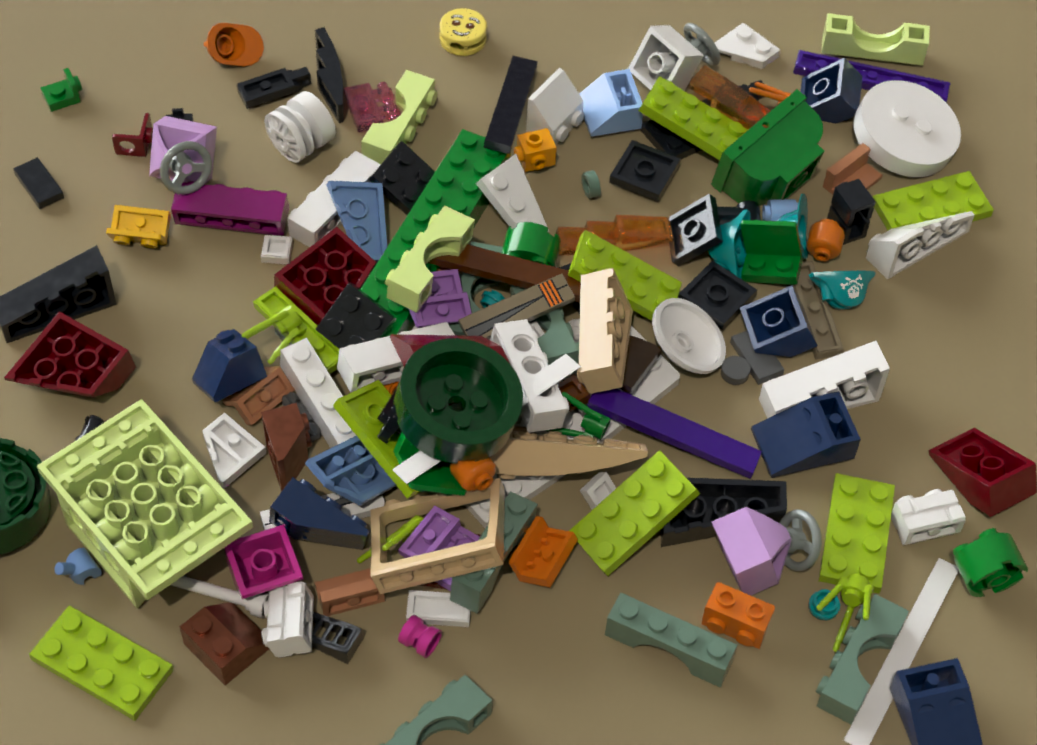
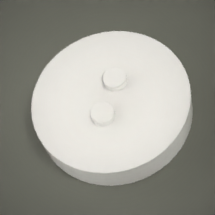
(907, 128)

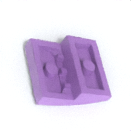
(445, 303)
(437, 532)

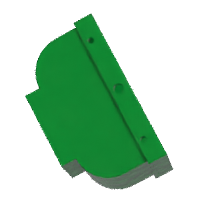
(774, 158)

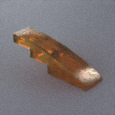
(728, 97)
(625, 232)

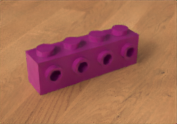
(232, 209)

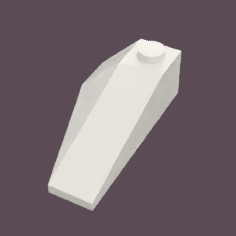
(911, 243)

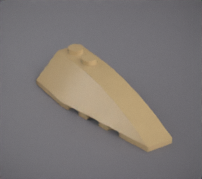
(556, 455)

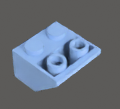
(612, 104)

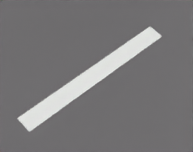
(543, 380)
(902, 653)

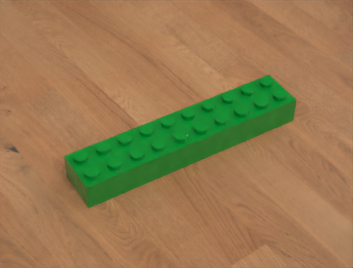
(450, 186)

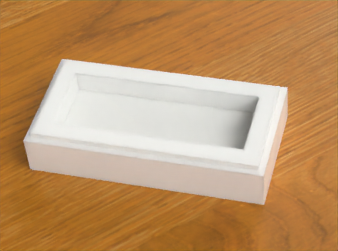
(437, 609)

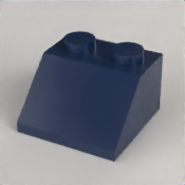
(833, 91)
(778, 324)
(228, 365)

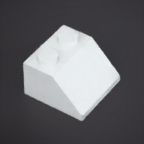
(555, 107)

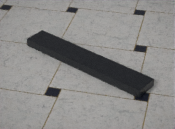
(510, 105)

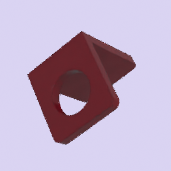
(140, 142)

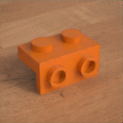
(542, 553)
(737, 615)

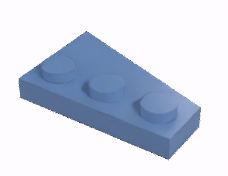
(362, 214)

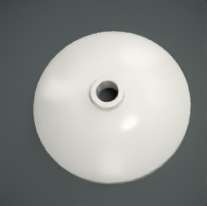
(688, 336)

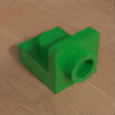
(62, 93)

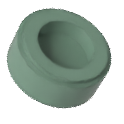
(591, 184)

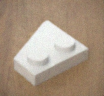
(748, 47)
(231, 448)

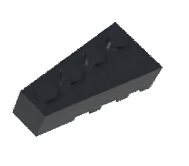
(73, 288)
(722, 498)

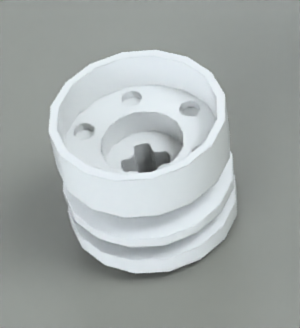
(300, 126)

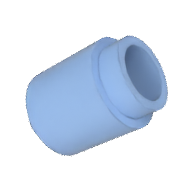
(777, 208)

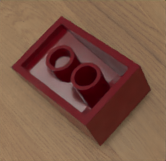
(986, 471)

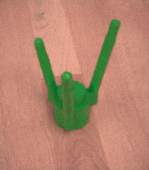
(593, 421)

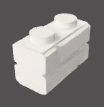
(927, 516)
(289, 620)

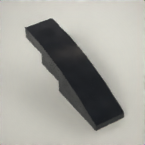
(329, 74)

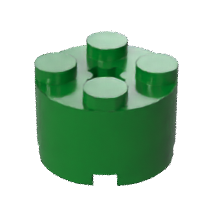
(532, 243)
(990, 562)

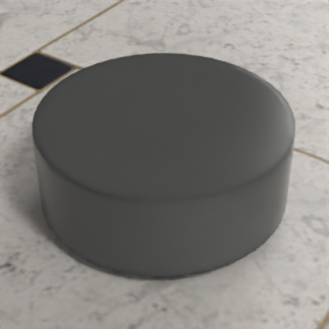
(735, 370)

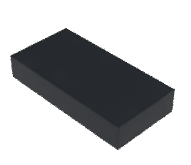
(38, 183)

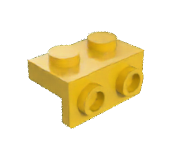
(139, 225)

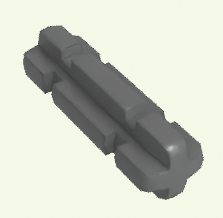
(290, 398)

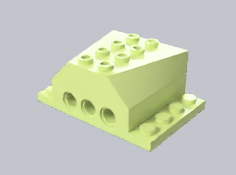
(142, 502)

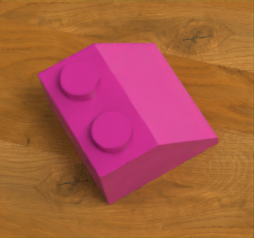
(262, 562)

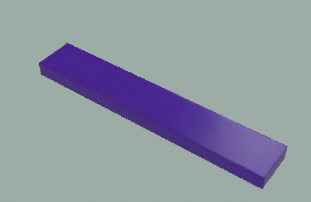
(810, 62)
(676, 430)

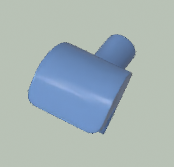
(78, 566)

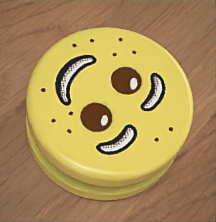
(463, 32)

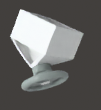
(672, 56)

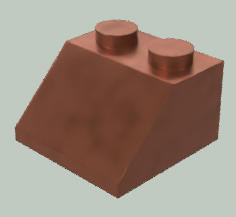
(286, 441)
(223, 640)

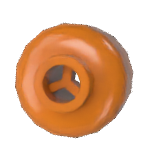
(825, 240)
(473, 474)

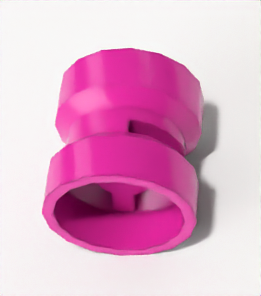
(419, 636)

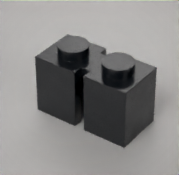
(852, 209)

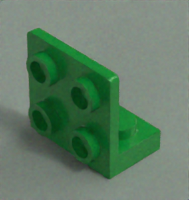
(771, 252)
(435, 479)

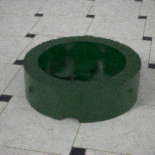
(458, 373)
(23, 496)

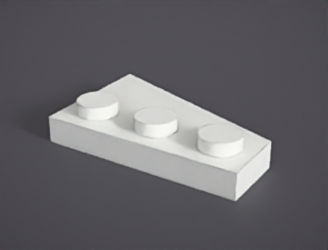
(511, 193)

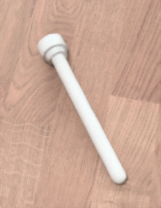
(253, 604)

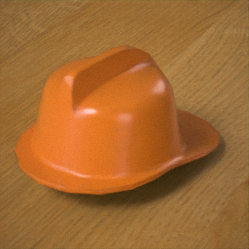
(234, 44)

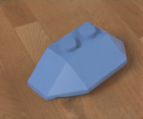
(350, 472)

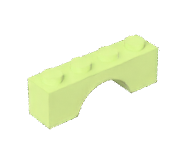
(903, 45)
(413, 96)
(446, 235)

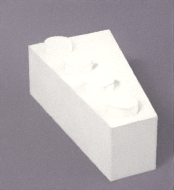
(855, 374)

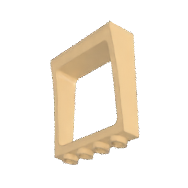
(443, 562)

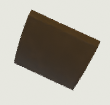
(639, 360)

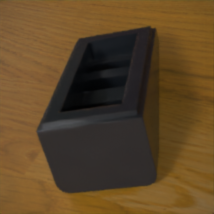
(332, 648)

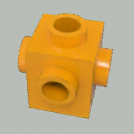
(535, 150)

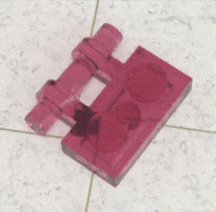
(364, 108)

